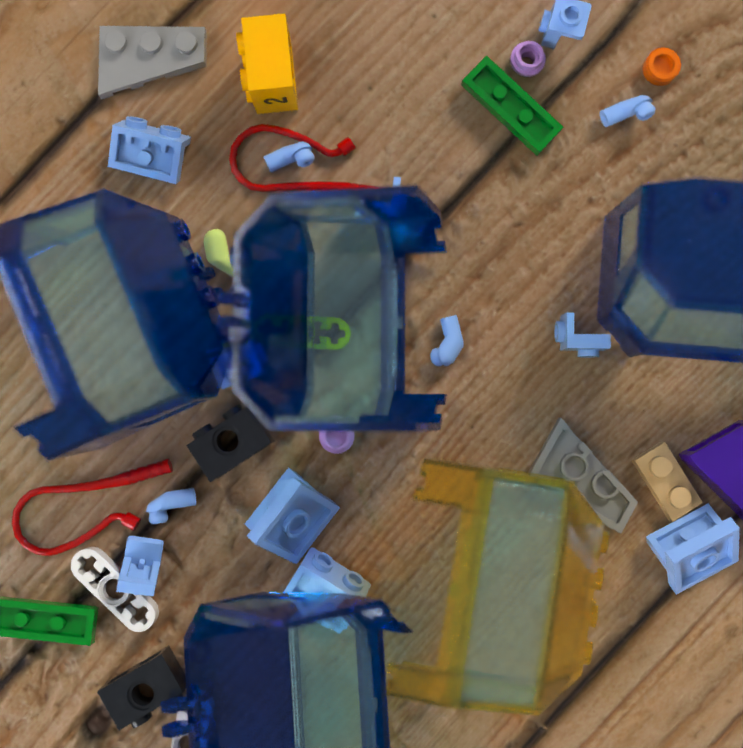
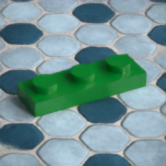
(511, 105)
(48, 621)

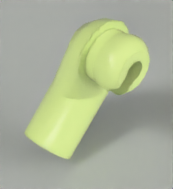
(217, 250)

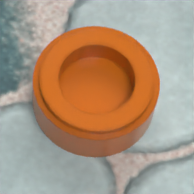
(661, 66)

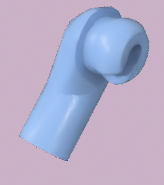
(639, 106)
(286, 155)
(451, 345)
(170, 500)

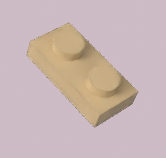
(667, 481)

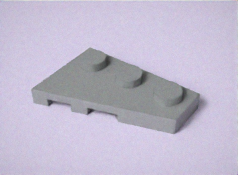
(146, 53)
(570, 458)

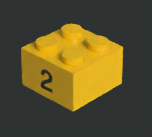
(267, 63)

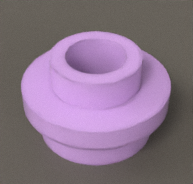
(534, 52)

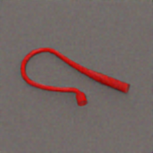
(343, 148)
(128, 520)

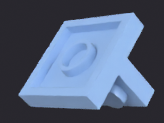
(290, 517)
(695, 547)

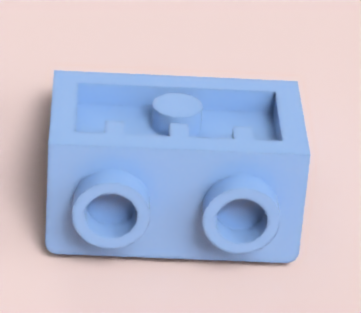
(147, 149)
(323, 575)

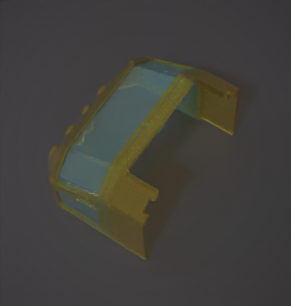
(515, 590)

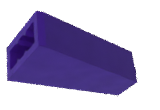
(720, 464)

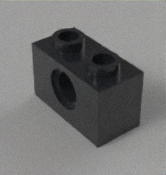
(217, 460)
(124, 698)

